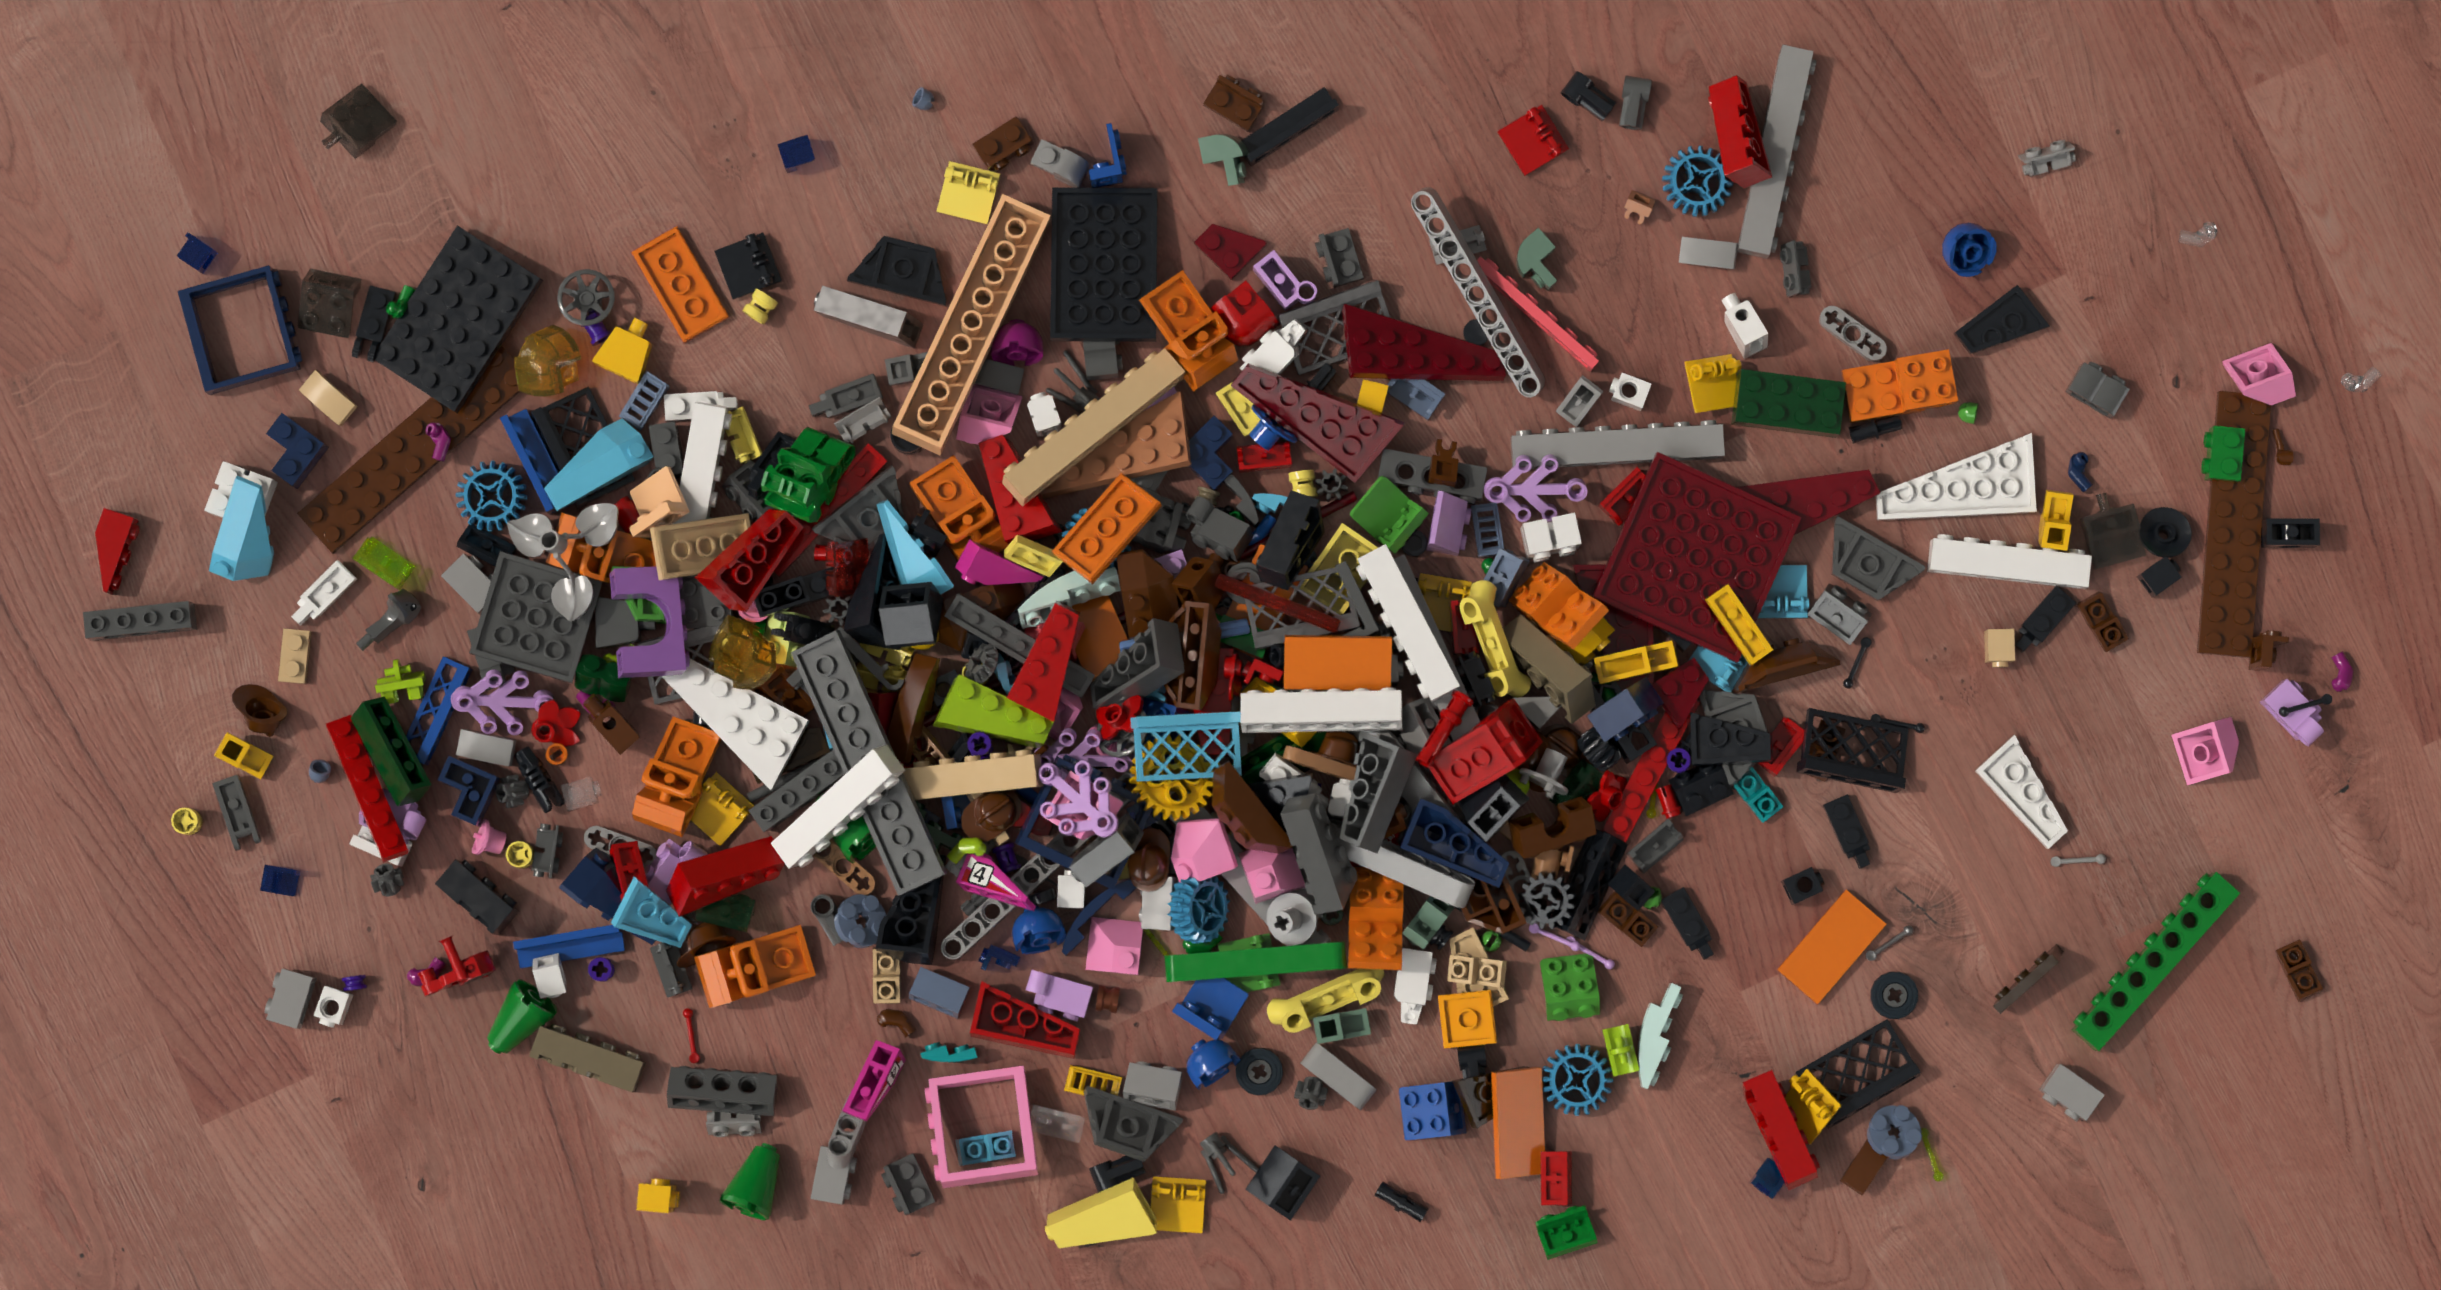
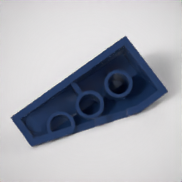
(1446, 840)
(596, 884)

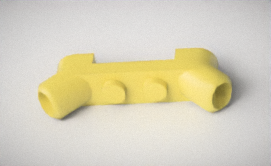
(1480, 610)
(1299, 1010)

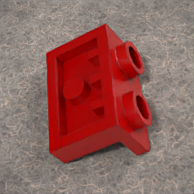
(1267, 672)

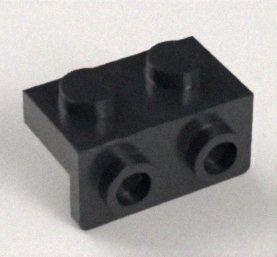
(931, 538)
(1700, 787)

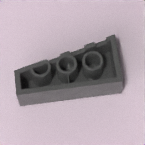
(1141, 668)
(1375, 791)
(1319, 853)

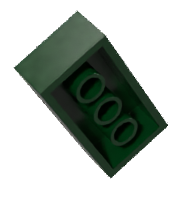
(1788, 403)

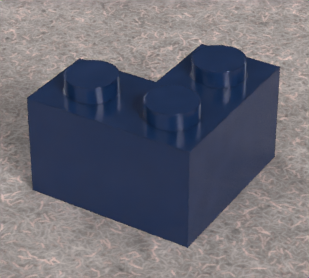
(302, 450)
(1203, 452)
(1629, 707)
(476, 786)

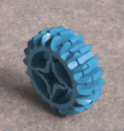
(1691, 171)
(499, 486)
(1199, 909)
(1596, 1066)

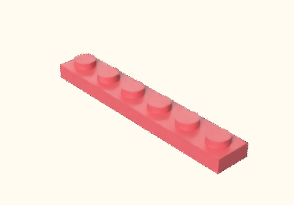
(1544, 320)

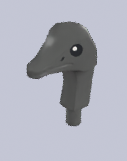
(402, 609)

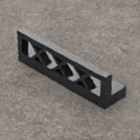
(1289, 125)
(1627, 749)
(1585, 879)

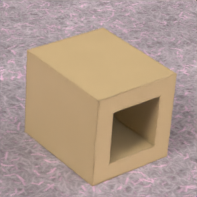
(1999, 647)

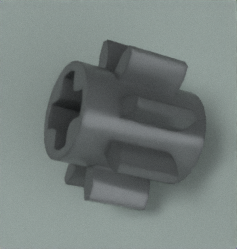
(1335, 492)
(833, 605)
(512, 791)
(387, 880)
(1311, 1093)

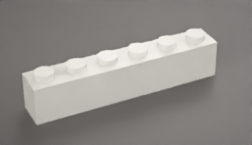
(702, 459)
(2009, 563)
(1408, 624)
(1321, 710)
(838, 807)

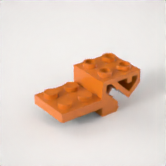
(1191, 330)
(1900, 386)
(958, 508)
(597, 561)
(1557, 605)
(675, 777)
(1375, 922)
(754, 966)

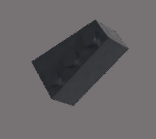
(1291, 541)
(478, 896)

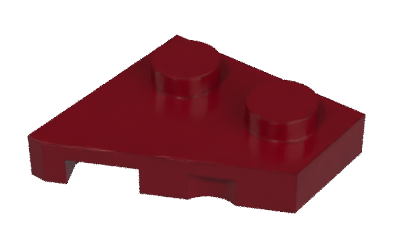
(1228, 248)
(1681, 690)

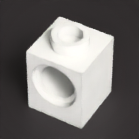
(1641, 387)
(1070, 892)
(549, 976)
(342, 998)

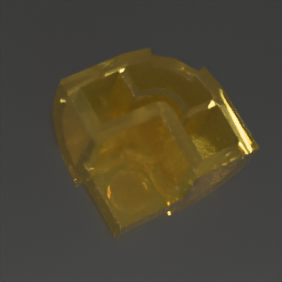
(547, 362)
(742, 653)

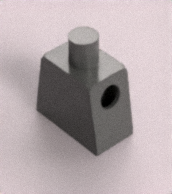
(617, 625)

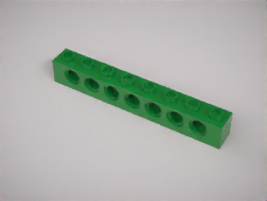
(2222, 895)

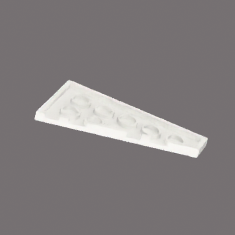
(1979, 485)
(748, 723)

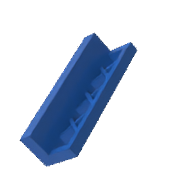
(531, 453)
(444, 711)
(571, 945)

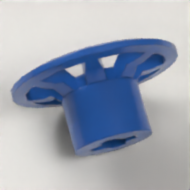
(1267, 431)

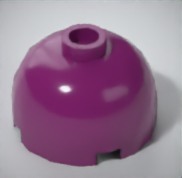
(1017, 343)

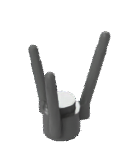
(1083, 395)
(1214, 1147)

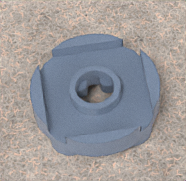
(849, 912)
(1899, 1118)

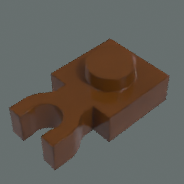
(1442, 466)

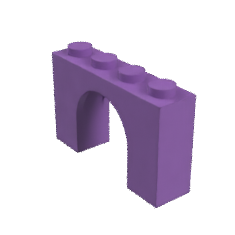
(669, 654)

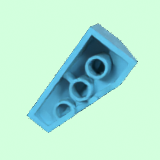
(603, 460)
(243, 539)
(908, 552)

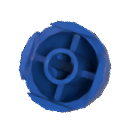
(1968, 249)
(1036, 930)
(1210, 1062)

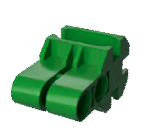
(807, 474)

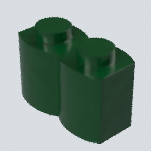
(599, 677)

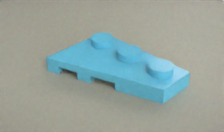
(650, 916)

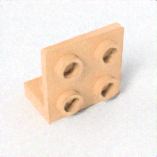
(657, 502)

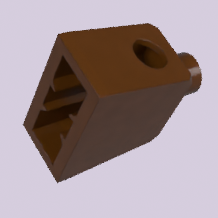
(1198, 580)
(617, 729)

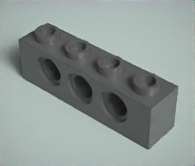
(1393, 460)
(139, 620)
(797, 792)
(732, 1100)

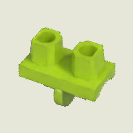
(412, 681)
(1620, 1050)

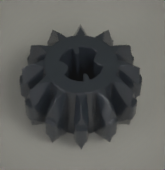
(1599, 753)

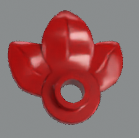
(1233, 669)
(560, 724)

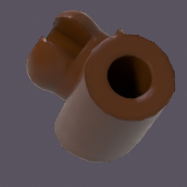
(896, 1018)

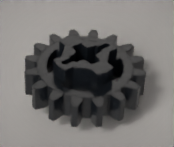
(1558, 902)

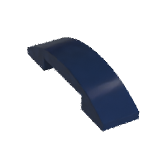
(1074, 937)

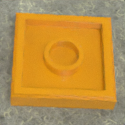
(1467, 1019)

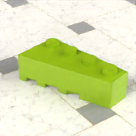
(976, 708)

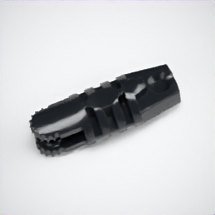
(538, 780)

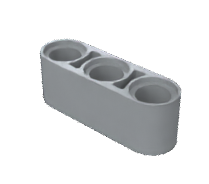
(1338, 1076)
(844, 1140)

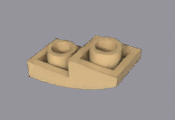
(328, 398)
(1477, 970)
(885, 978)

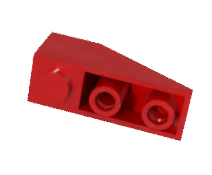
(113, 542)

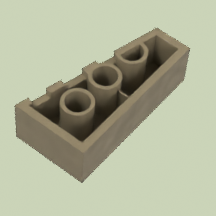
(1551, 667)
(588, 1058)

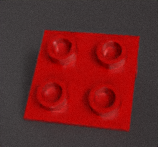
(1533, 140)

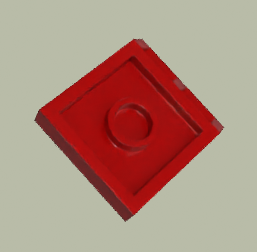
(1485, 752)

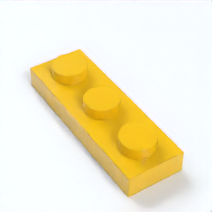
(1739, 624)

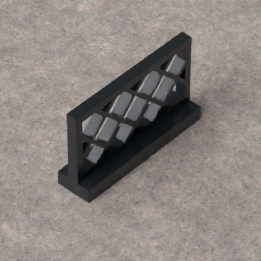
(555, 444)
(1847, 772)
(1876, 1089)

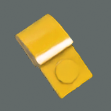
(2054, 520)
(243, 755)

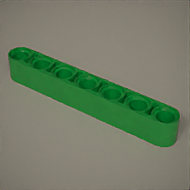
(1255, 962)

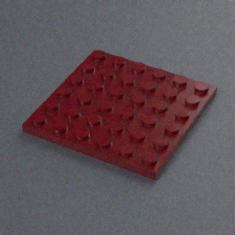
(1687, 543)

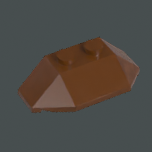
(1145, 590)
(997, 599)
(1200, 652)
(1785, 663)
(1245, 813)
(1493, 906)

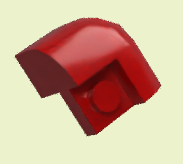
(1245, 315)

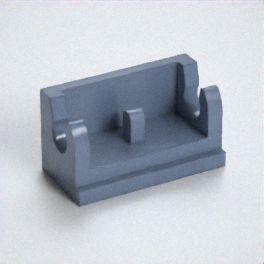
(1416, 395)
(1505, 574)
(938, 992)

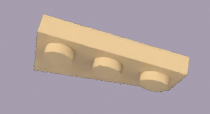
(1469, 944)

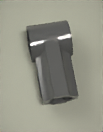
(1634, 95)
(827, 919)

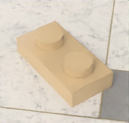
(294, 656)

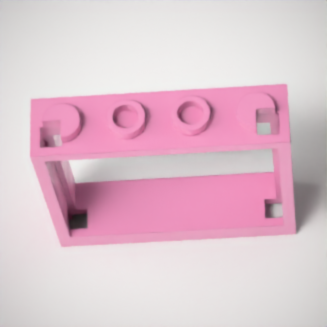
(991, 1174)

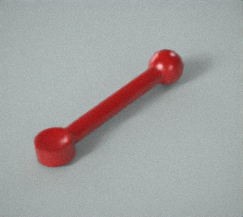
(694, 1057)

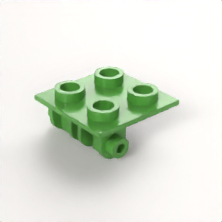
(1257, 982)

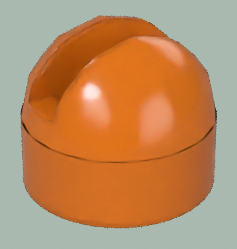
(559, 759)

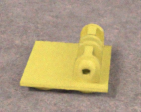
(968, 192)

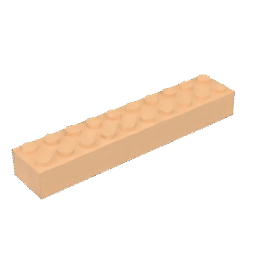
(971, 324)

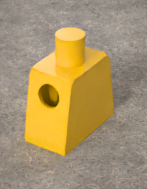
(625, 352)

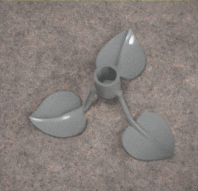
(535, 534)

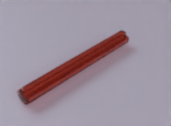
(1277, 603)

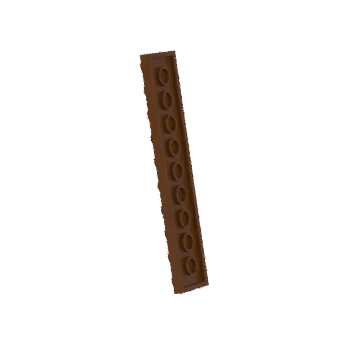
(404, 457)
(2234, 535)

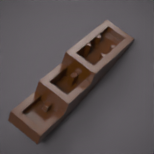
(910, 708)

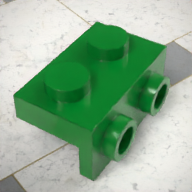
(2224, 453)
(1565, 1231)

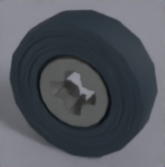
(1880, 994)
(1273, 1068)

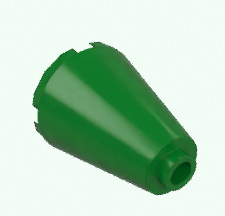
(856, 840)
(519, 1017)
(754, 1184)

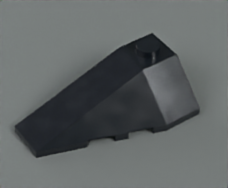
(863, 612)

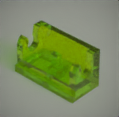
(384, 562)

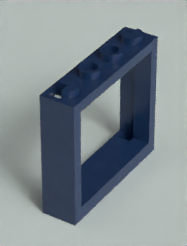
(187, 299)
(1118, 787)

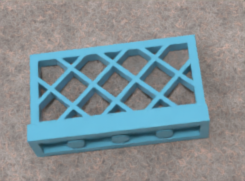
(1181, 723)

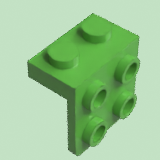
(1388, 514)
(1570, 987)

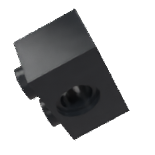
(2290, 533)

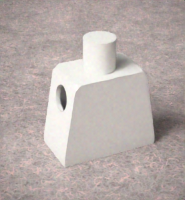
(1748, 334)

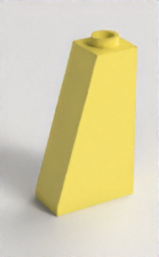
(1103, 1217)

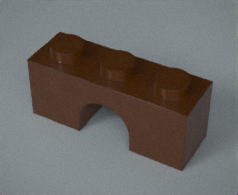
(1573, 824)

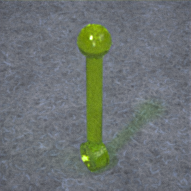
(1651, 813)
(1156, 942)
(1938, 1176)

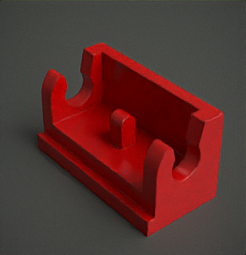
(1256, 458)
(1620, 500)
(1463, 636)
(1785, 741)
(628, 864)
(1556, 1177)

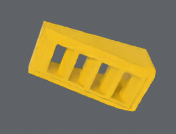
(1095, 1074)

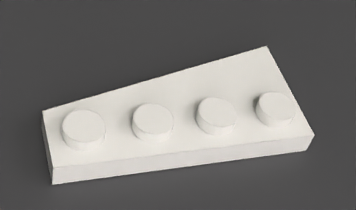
(2016, 784)

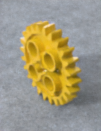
(1158, 795)

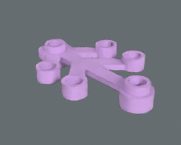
(1531, 489)
(498, 700)
(1081, 749)
(1080, 802)

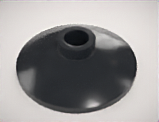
(2172, 524)

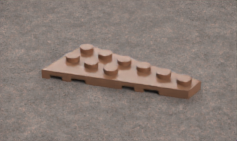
(1144, 446)

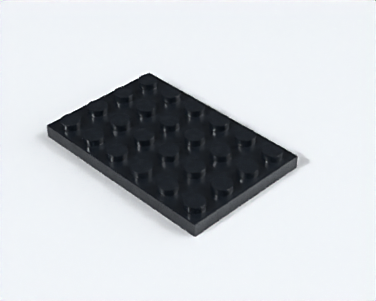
(1103, 264)
(457, 319)

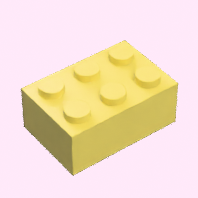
(1343, 546)

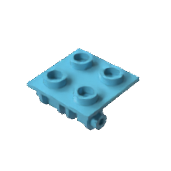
(1787, 594)
(1719, 670)

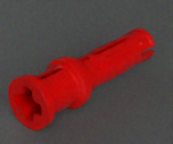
(1449, 719)

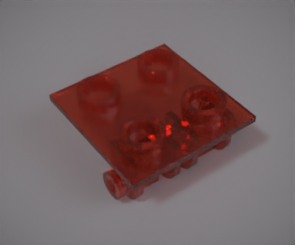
(849, 563)

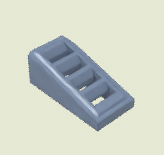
(647, 378)
(1489, 551)

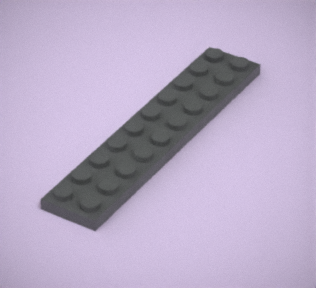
(853, 733)

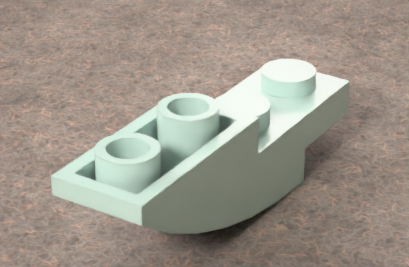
(1069, 590)
(1651, 1045)

